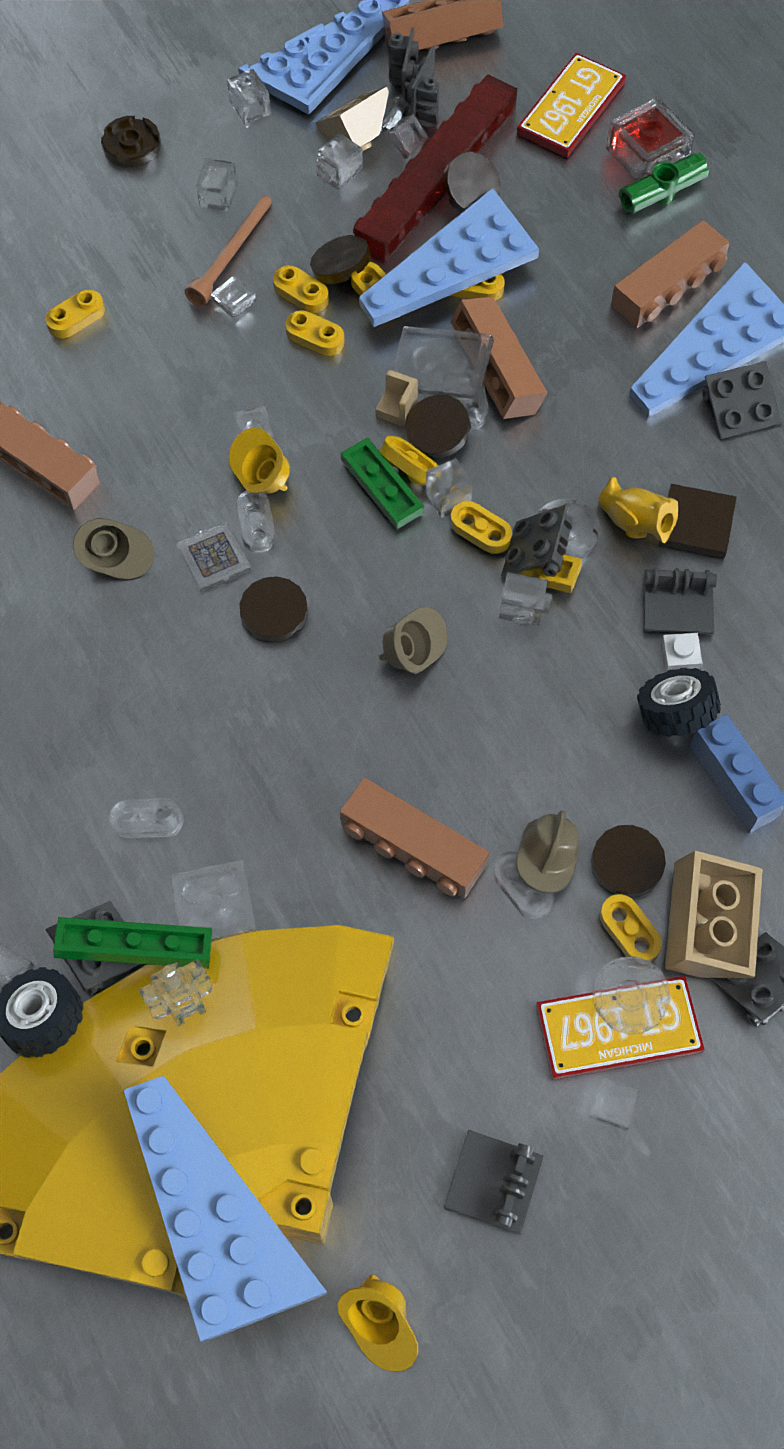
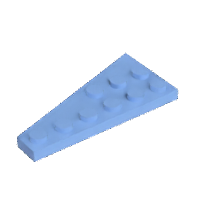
(323, 55)
(464, 253)
(728, 332)
(222, 1238)

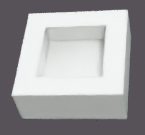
(681, 651)

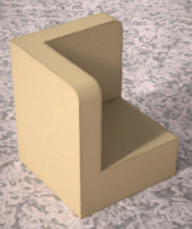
(398, 398)

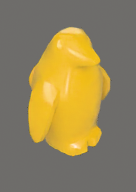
(639, 510)

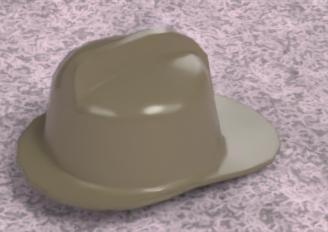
(113, 548)
(415, 640)
(548, 852)

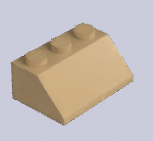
(714, 917)

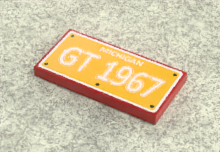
(571, 105)
(583, 1043)

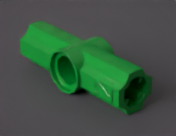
(663, 182)

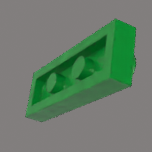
(382, 483)

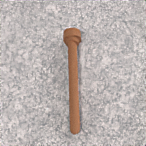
(200, 289)

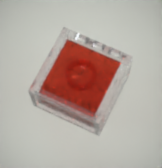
(648, 137)

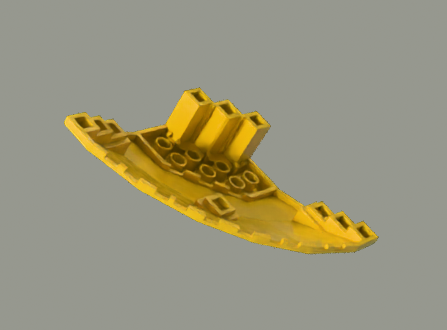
(258, 1070)

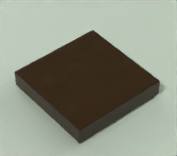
(702, 521)

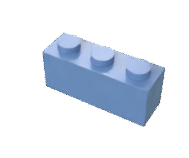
(738, 773)

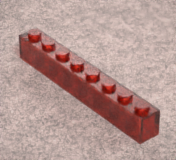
(421, 183)

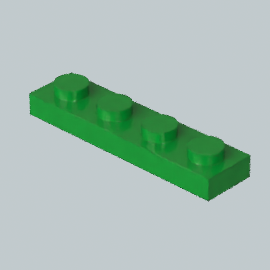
(131, 942)

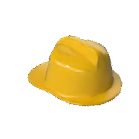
(259, 462)
(379, 1323)

